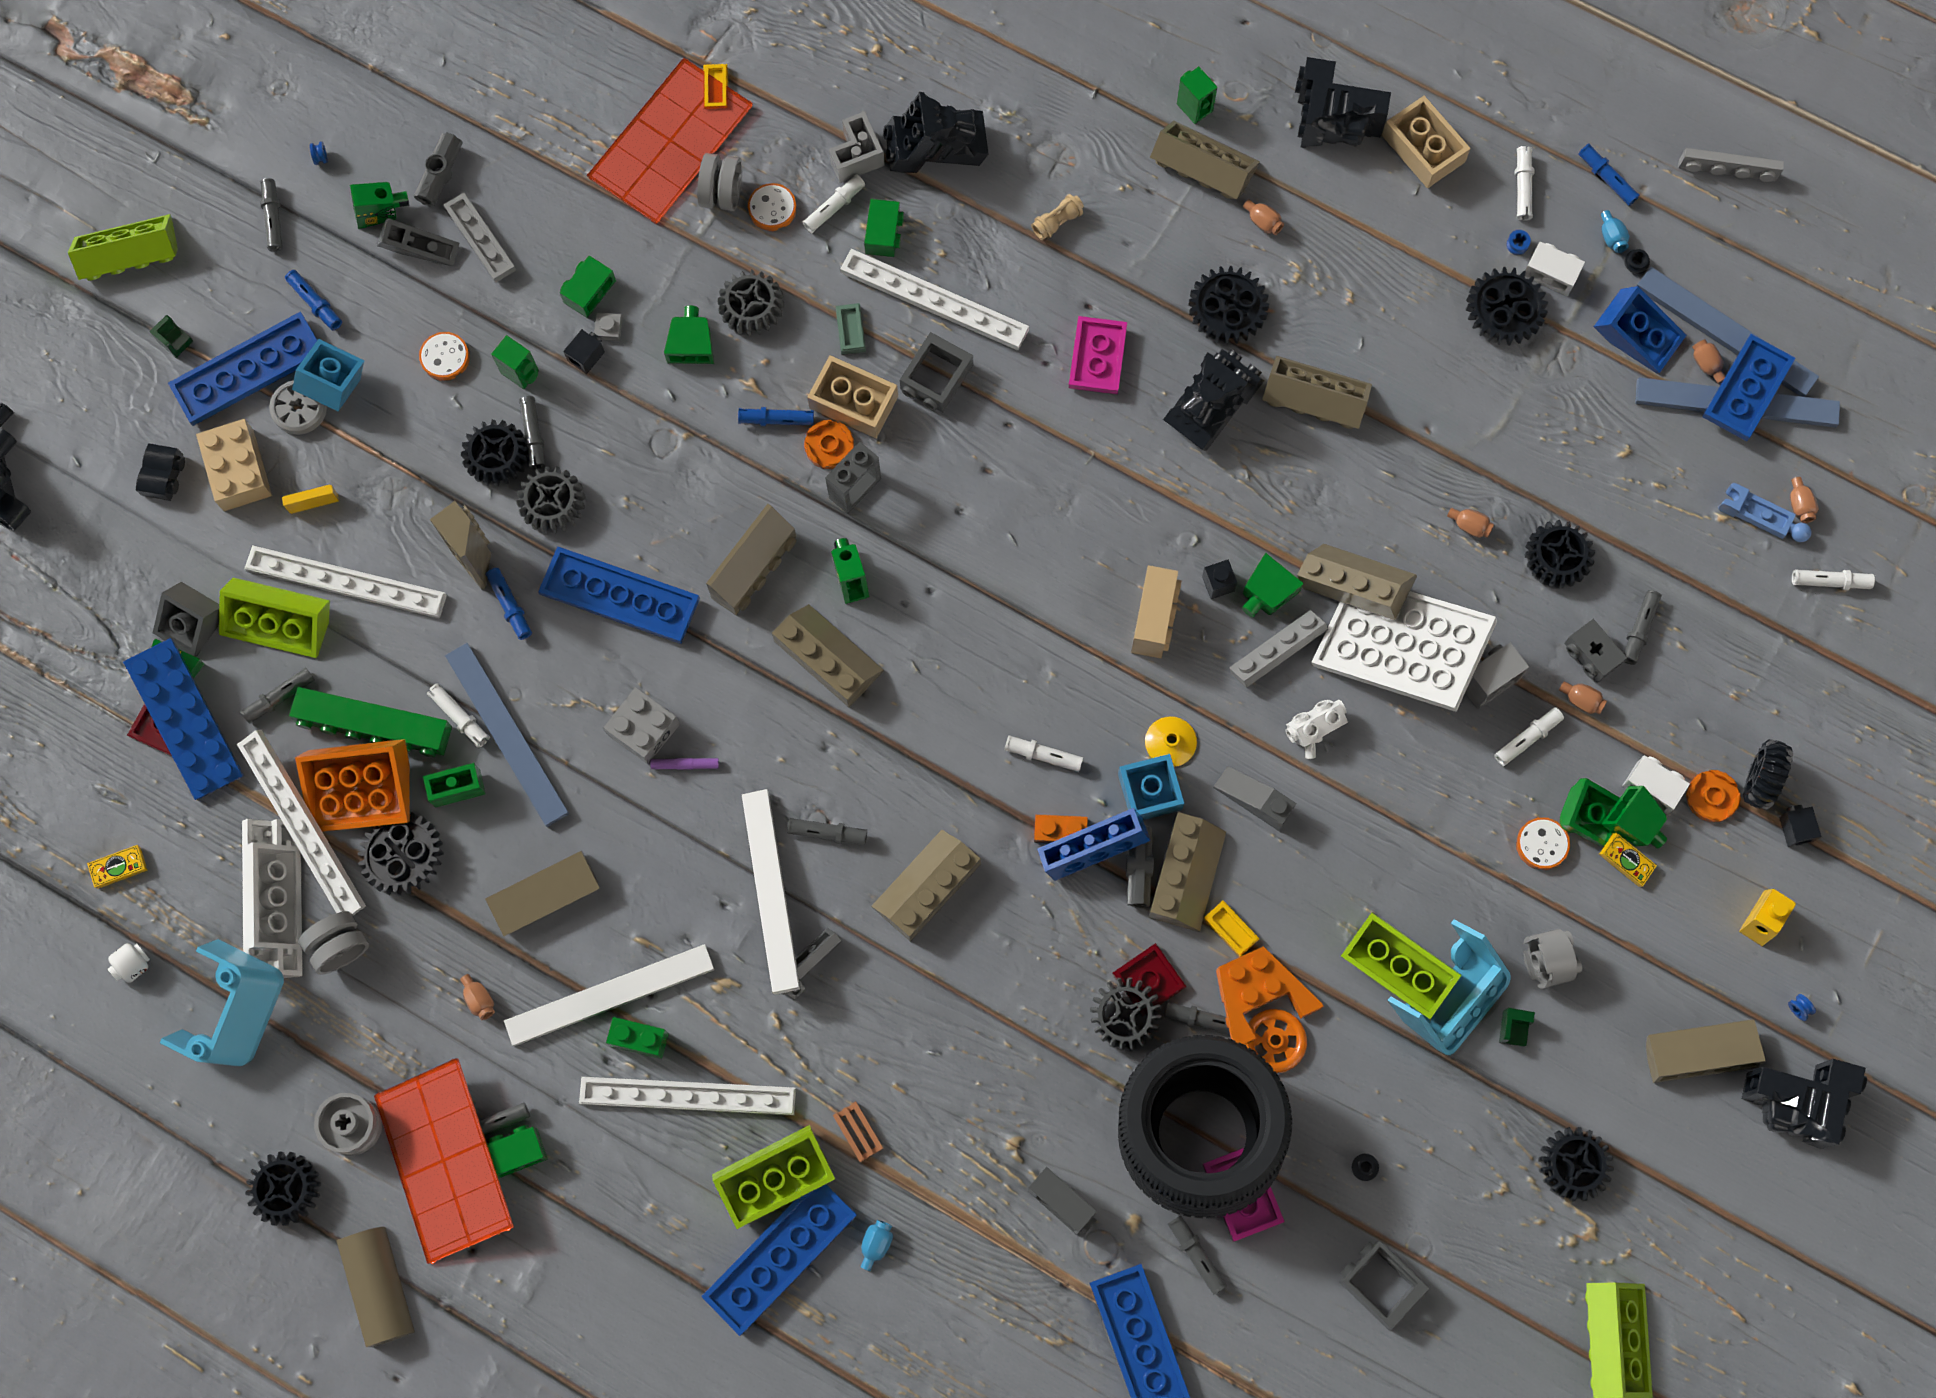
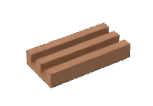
(846, 1112)

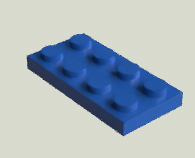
(1748, 387)

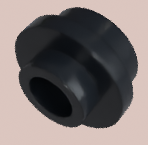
(1639, 255)
(1356, 1167)

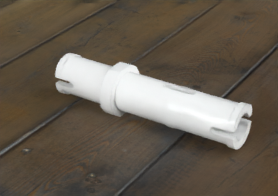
(1524, 182)
(834, 203)
(1844, 579)
(464, 722)
(1537, 730)
(1043, 753)

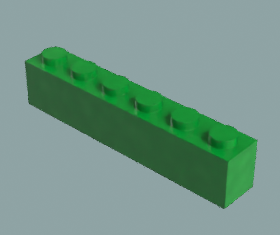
(369, 721)

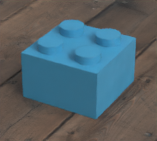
(328, 375)
(1151, 787)

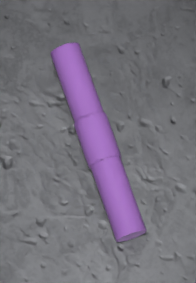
(685, 763)

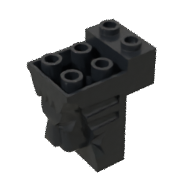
(1337, 111)
(934, 135)
(1214, 397)
(1806, 1106)

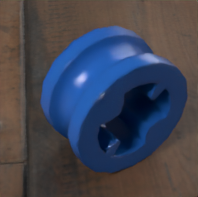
(318, 153)
(1521, 235)
(1802, 1007)

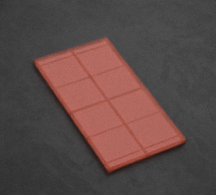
(668, 140)
(443, 1161)

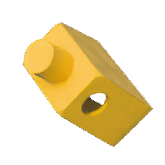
(1770, 913)

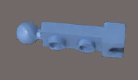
(1763, 514)

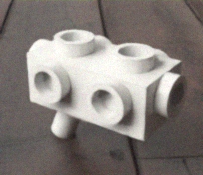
(1311, 726)

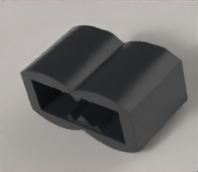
(160, 472)

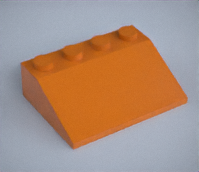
(356, 784)

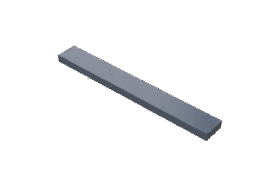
(1714, 323)
(1698, 397)
(507, 735)

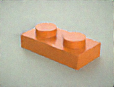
(1054, 827)

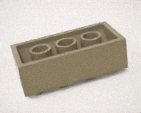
(1204, 160)
(1317, 392)
(464, 540)
(751, 560)
(1356, 580)
(826, 654)
(1187, 872)
(927, 884)

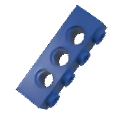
(1093, 844)

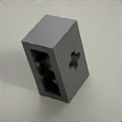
(1591, 638)

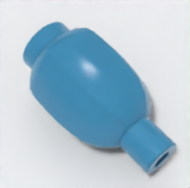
(1614, 232)
(876, 1243)

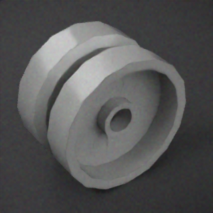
(719, 182)
(333, 942)
(345, 1138)

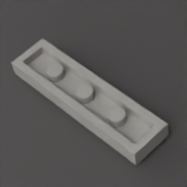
(1731, 164)
(479, 237)
(1278, 648)

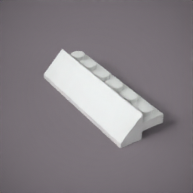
(272, 895)

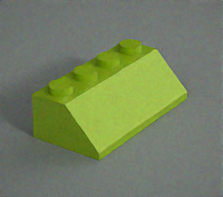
(123, 248)
(273, 617)
(1401, 965)
(773, 1177)
(1618, 1340)

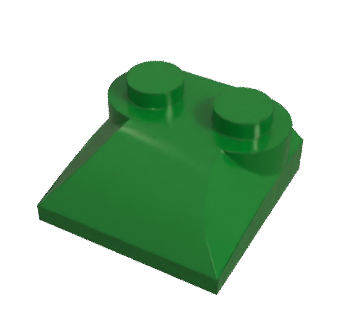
(1586, 810)

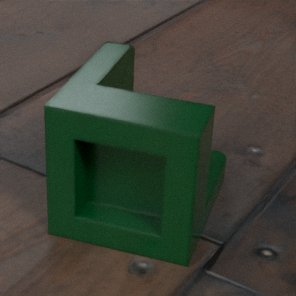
(171, 336)
(1515, 1026)

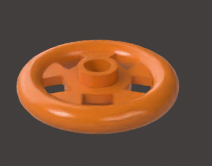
(1293, 1028)

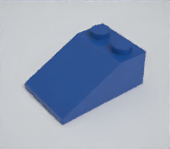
(1640, 328)

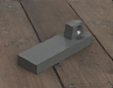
(812, 955)

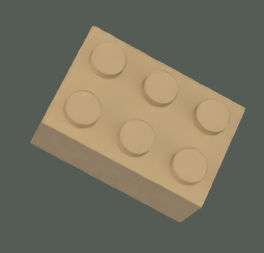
(1425, 141)
(853, 396)
(234, 465)
(1156, 612)

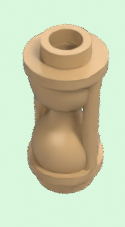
(1049, 223)

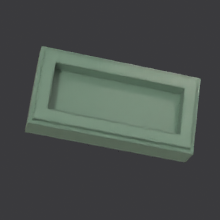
(850, 329)

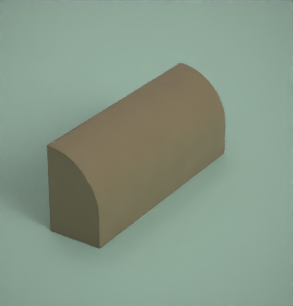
(542, 893)
(1704, 1051)
(375, 1286)

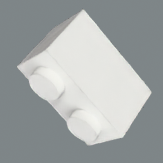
(1554, 268)
(1662, 784)

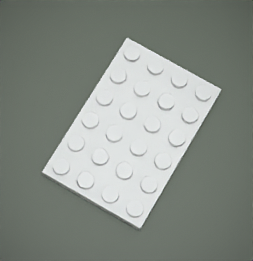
(1420, 654)

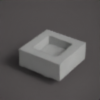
(608, 326)

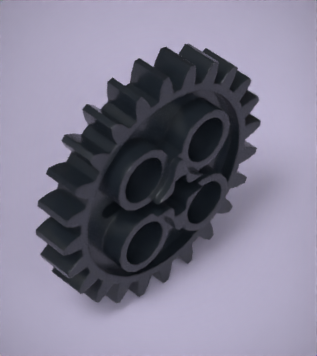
(1499, 286)
(1240, 288)
(382, 870)

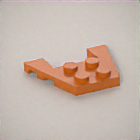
(1255, 982)

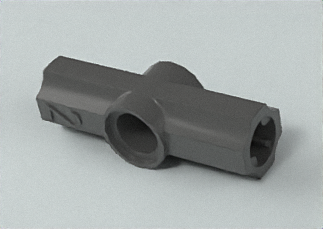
(432, 180)
(1139, 873)

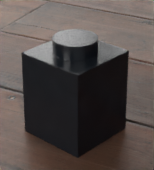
(584, 351)
(1219, 579)
(1799, 825)

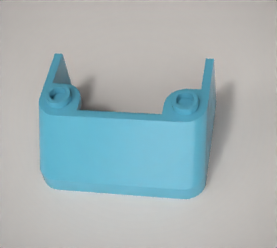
(1473, 995)
(252, 997)

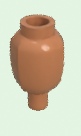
(1264, 217)
(1709, 359)
(1803, 501)
(1472, 522)
(1584, 697)
(477, 998)

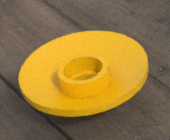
(1181, 750)

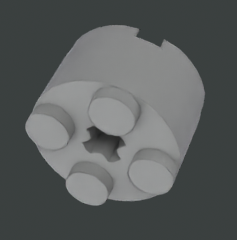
(1551, 958)

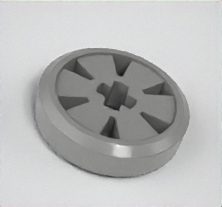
(296, 422)

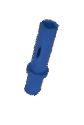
(1608, 174)
(319, 306)
(781, 417)
(513, 613)

